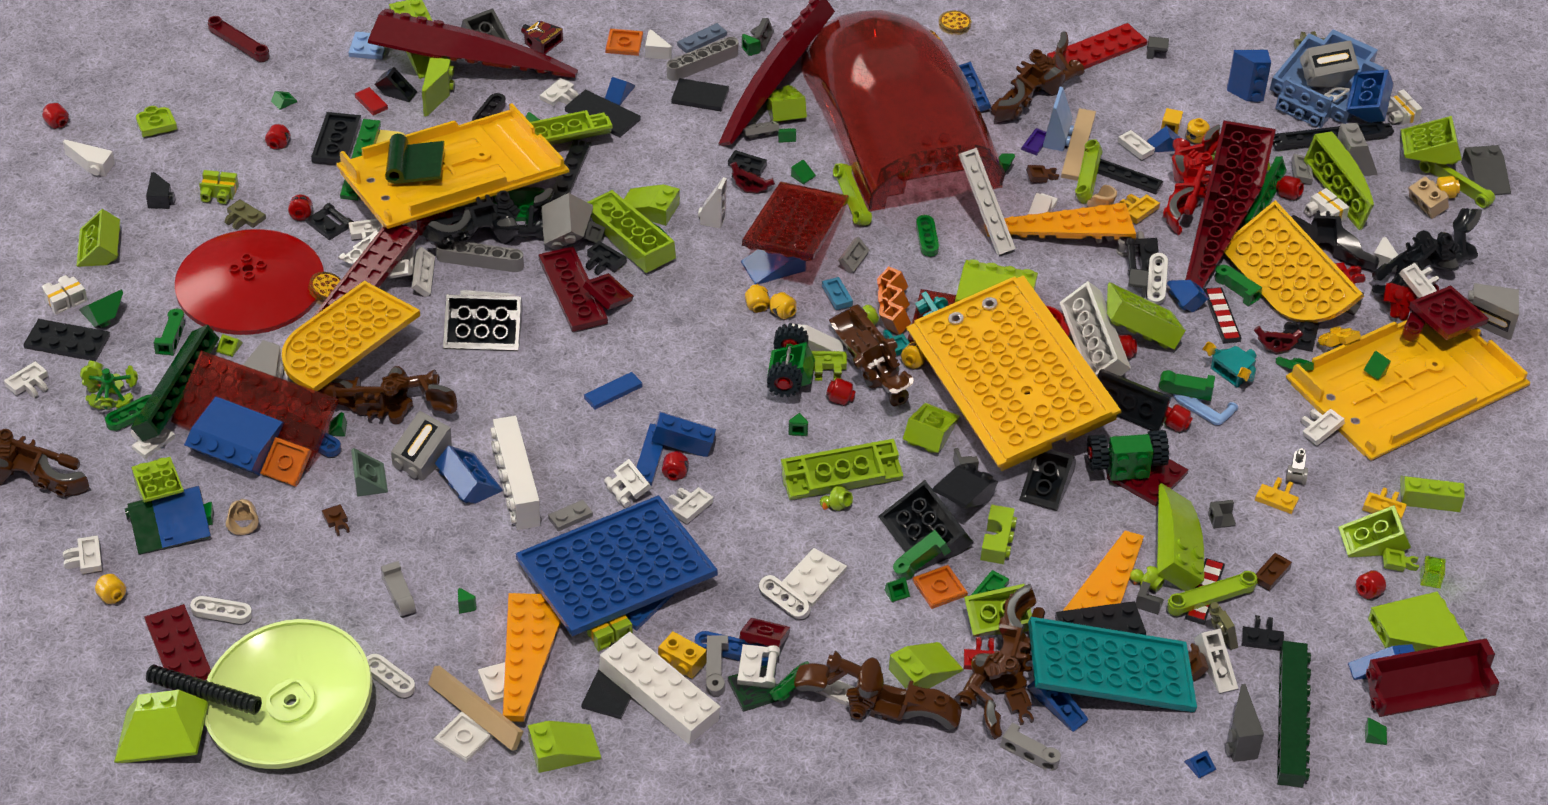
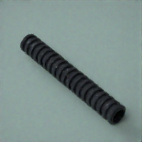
(204, 689)

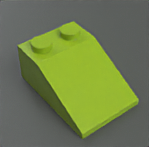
(437, 84)
(655, 202)
(930, 427)
(1374, 533)
(987, 609)
(923, 664)
(562, 744)

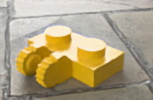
(1140, 207)
(1338, 336)
(1276, 498)
(1379, 502)

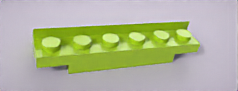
(572, 127)
(843, 467)

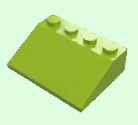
(1432, 142)
(980, 276)
(1143, 317)

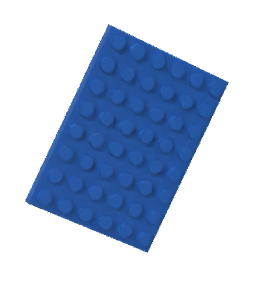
(616, 565)

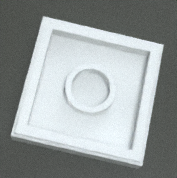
(463, 737)

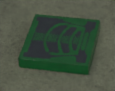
(751, 696)

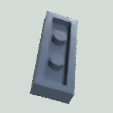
(702, 38)

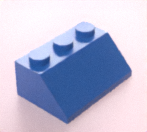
(1249, 74)
(1370, 95)
(683, 434)
(467, 475)

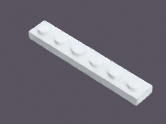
(987, 201)

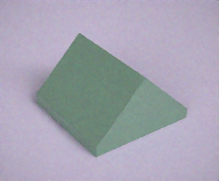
(368, 474)

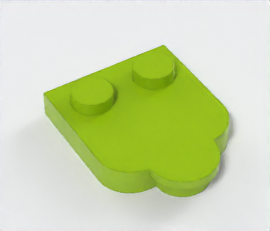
(155, 121)

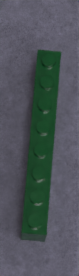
(172, 385)
(1293, 714)

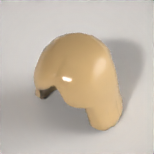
(1105, 196)
(242, 510)

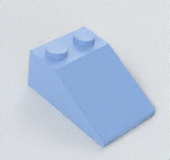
(1059, 124)

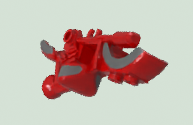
(1190, 174)

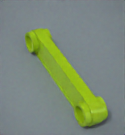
(1088, 171)
(1481, 196)
(857, 206)
(1213, 592)

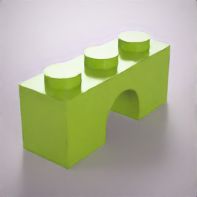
(996, 547)

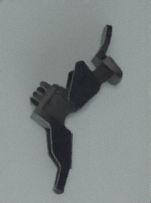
(1343, 243)

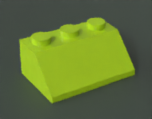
(98, 240)
(1432, 493)

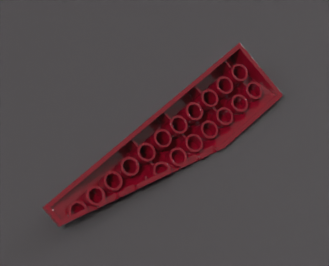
(440, 39)
(777, 65)
(1232, 188)

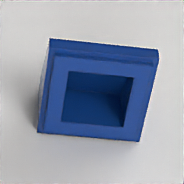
(1201, 764)

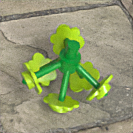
(112, 384)

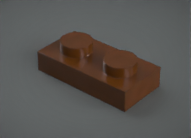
(1273, 571)

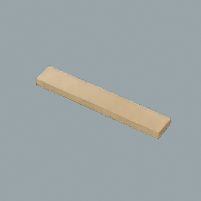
(1076, 148)
(475, 708)

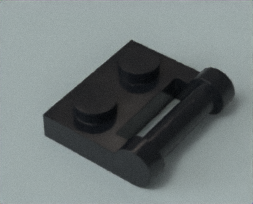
(326, 225)
(1147, 248)

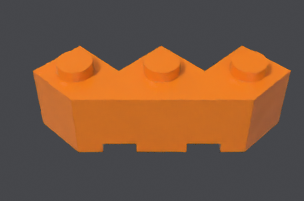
(893, 300)

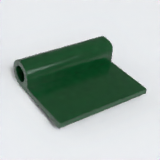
(413, 161)

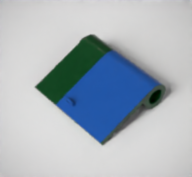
(168, 521)

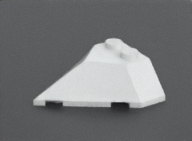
(403, 268)

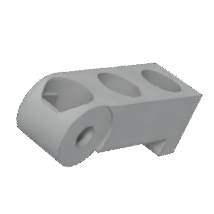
(397, 588)
(714, 679)
(1030, 749)

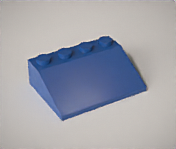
(234, 435)

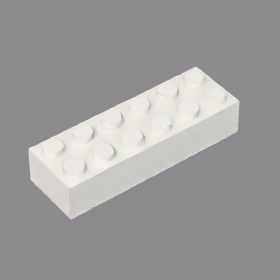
(1093, 332)
(515, 473)
(659, 688)

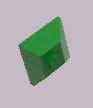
(103, 309)

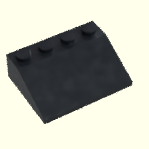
(482, 322)
(919, 515)

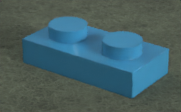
(837, 293)

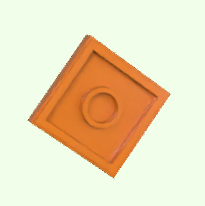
(624, 42)
(286, 462)
(939, 586)

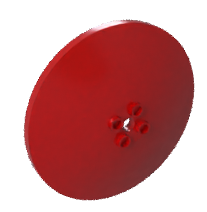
(220, 294)

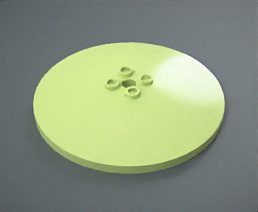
(282, 663)

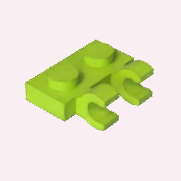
(829, 360)

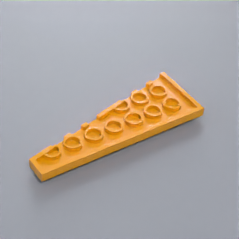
(1075, 223)
(1111, 576)
(528, 645)

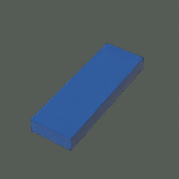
(613, 390)

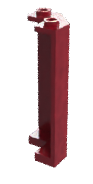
(1432, 677)

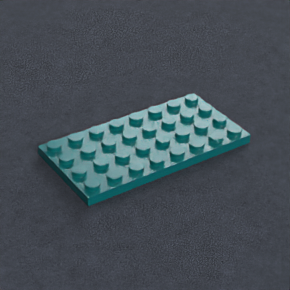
(1111, 664)

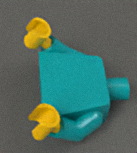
(1232, 363)

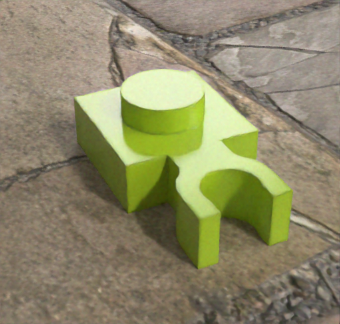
(1397, 560)

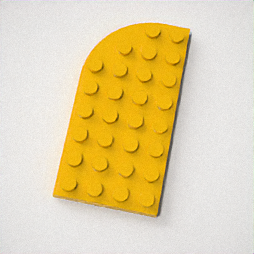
(1291, 268)
(344, 335)

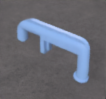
(1206, 412)

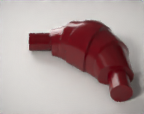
(748, 181)
(1281, 340)

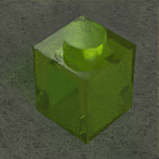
(1432, 572)

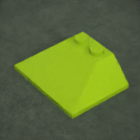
(161, 727)

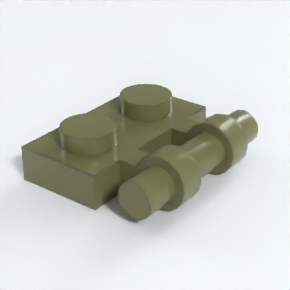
(1222, 621)

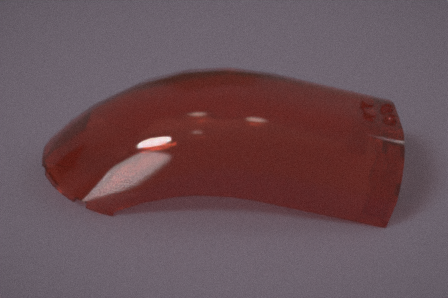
(896, 102)

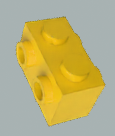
(683, 654)

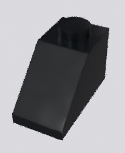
(395, 85)
(159, 193)

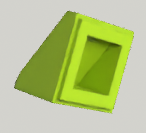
(228, 345)

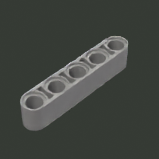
(702, 58)
(481, 256)

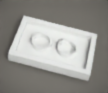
(814, 576)

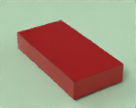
(371, 101)

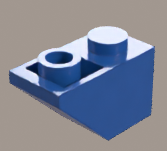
(1188, 293)

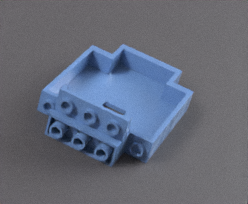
(1306, 104)

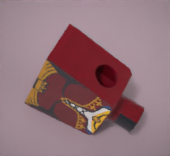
(542, 36)

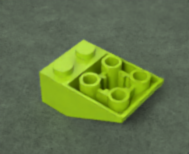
(786, 104)
(156, 479)

